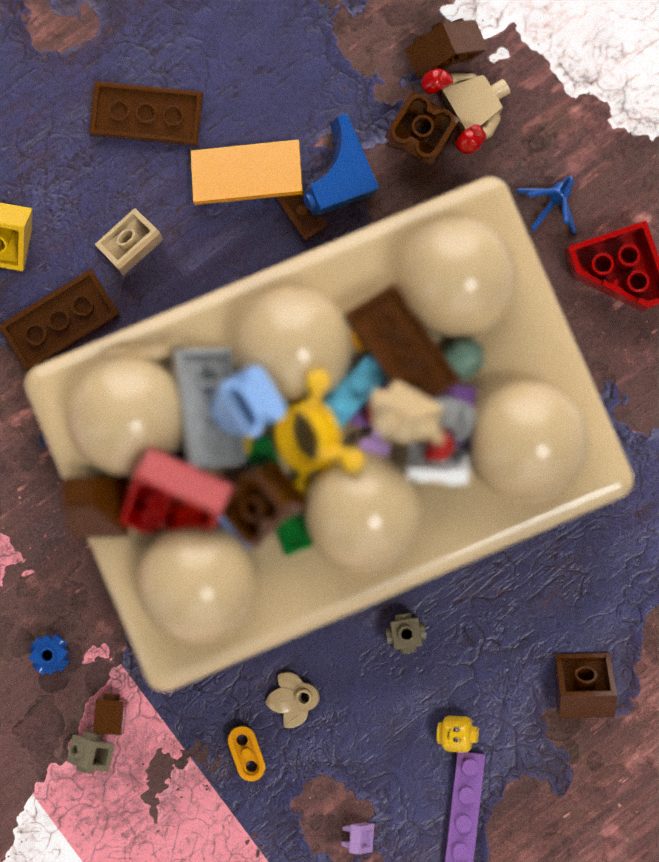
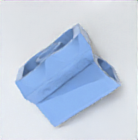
(247, 403)

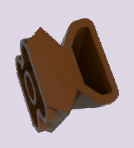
(421, 128)
(262, 503)

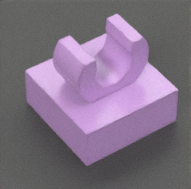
(375, 444)
(360, 838)

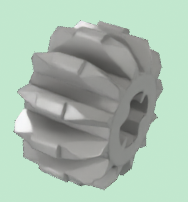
(456, 418)

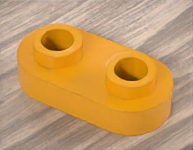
(248, 752)

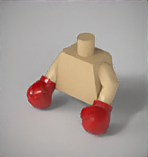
(471, 101)
(408, 418)

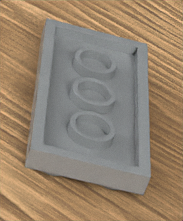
(197, 380)

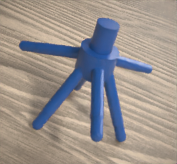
(558, 195)

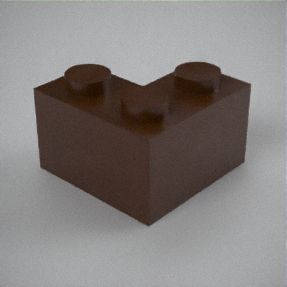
(446, 45)

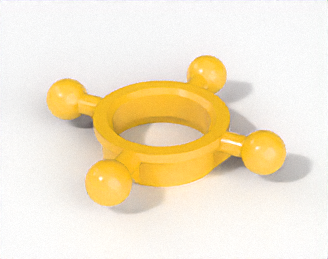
(326, 430)

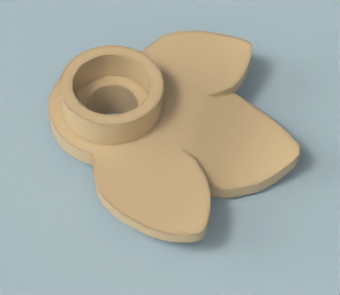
(288, 699)

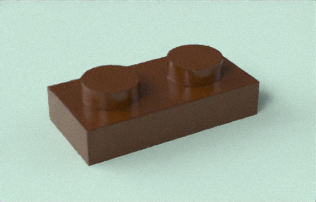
(301, 217)

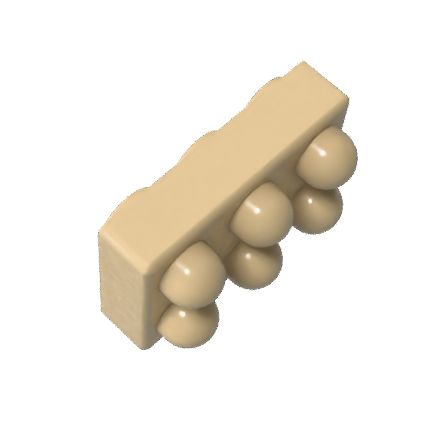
(534, 453)

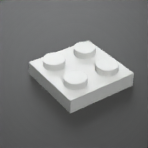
(451, 472)

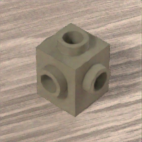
(402, 622)
(90, 753)

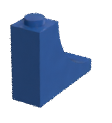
(348, 177)

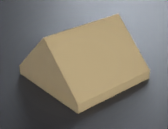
(129, 241)

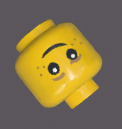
(457, 733)

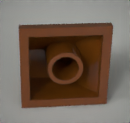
(95, 506)

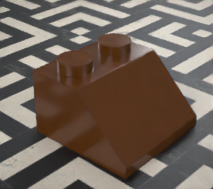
(585, 685)

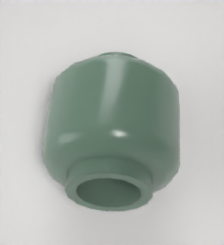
(465, 357)

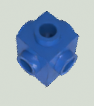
(60, 652)

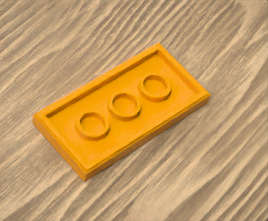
(246, 172)

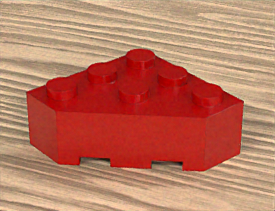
(619, 265)
(173, 496)

